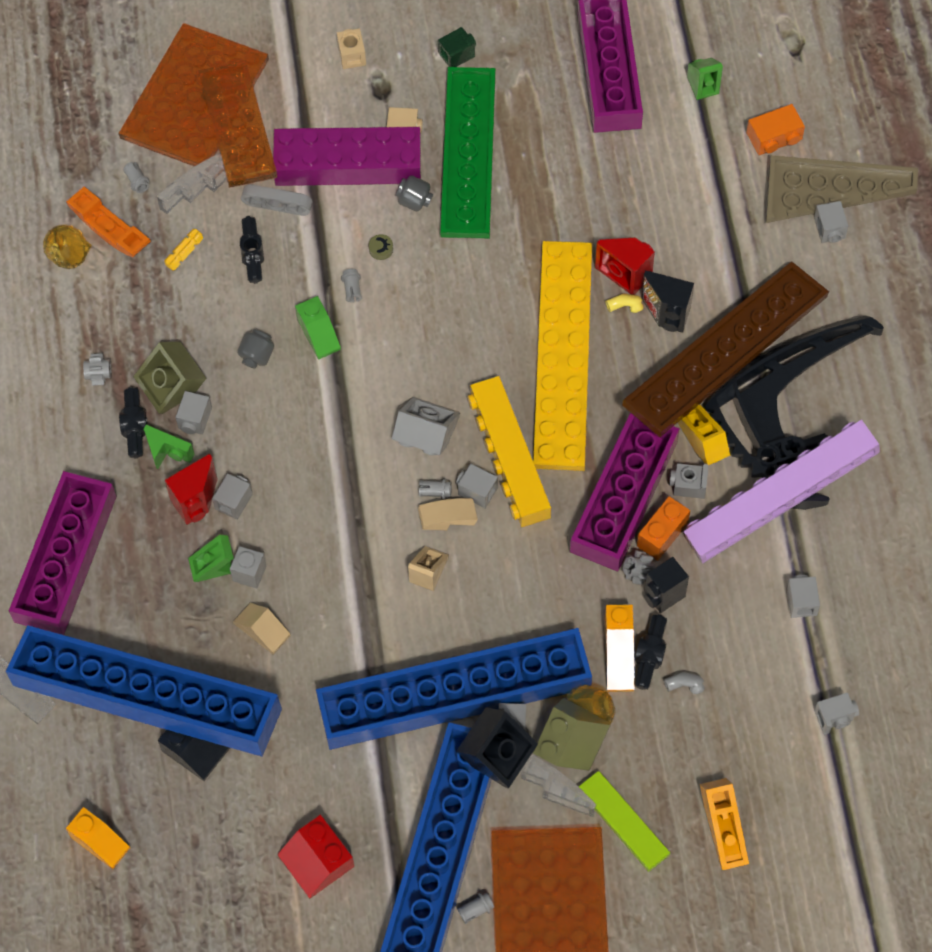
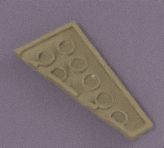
(803, 183)

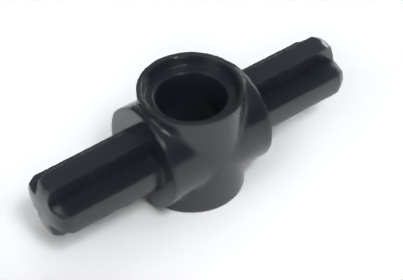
(254, 258)
(132, 422)
(650, 652)

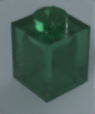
(456, 47)

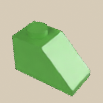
(705, 77)
(317, 327)

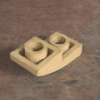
(443, 513)

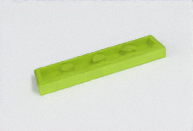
(625, 822)

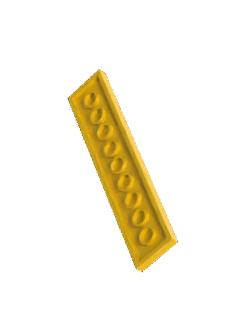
(563, 356)

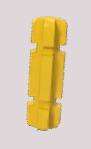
(183, 249)

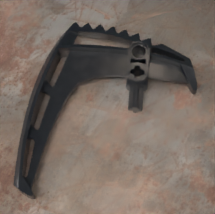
(759, 402)

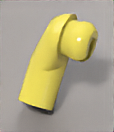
(622, 300)

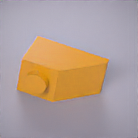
(97, 838)

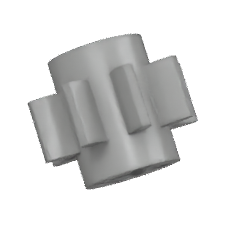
(97, 369)
(637, 567)

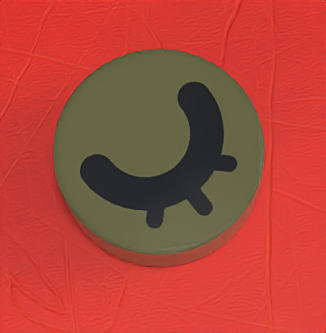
(380, 247)

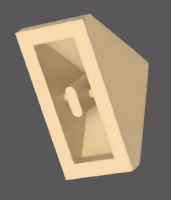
(427, 568)
(262, 627)

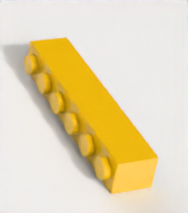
(510, 452)

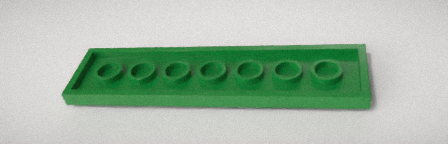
(468, 153)

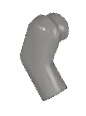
(687, 679)

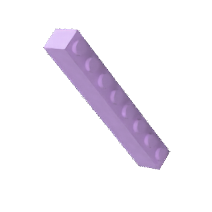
(782, 490)

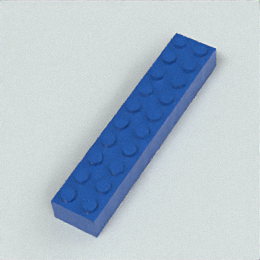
(453, 688)
(145, 690)
(438, 852)

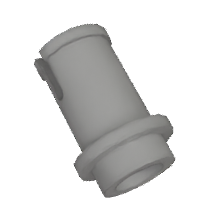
(138, 181)
(351, 280)
(435, 488)
(476, 908)

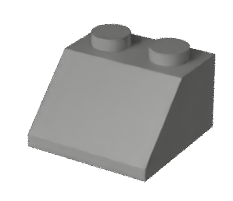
(425, 426)

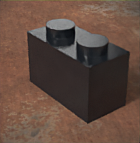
(666, 585)

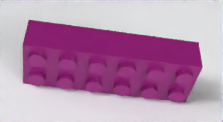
(610, 65)
(346, 155)
(623, 494)
(63, 553)

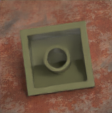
(168, 375)
(571, 736)

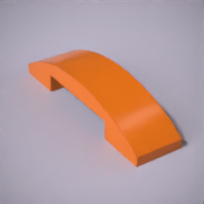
(106, 224)

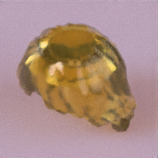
(66, 246)
(594, 700)

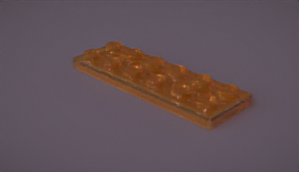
(237, 124)

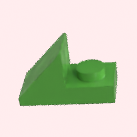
(164, 443)
(212, 559)

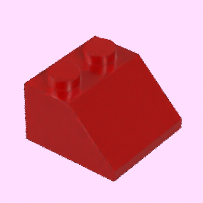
(624, 261)
(193, 489)
(316, 857)

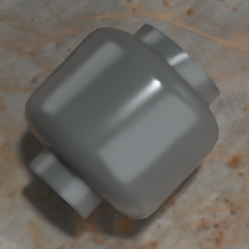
(414, 193)
(255, 349)

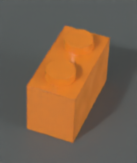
(775, 129)
(663, 528)

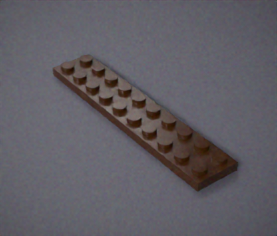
(725, 349)

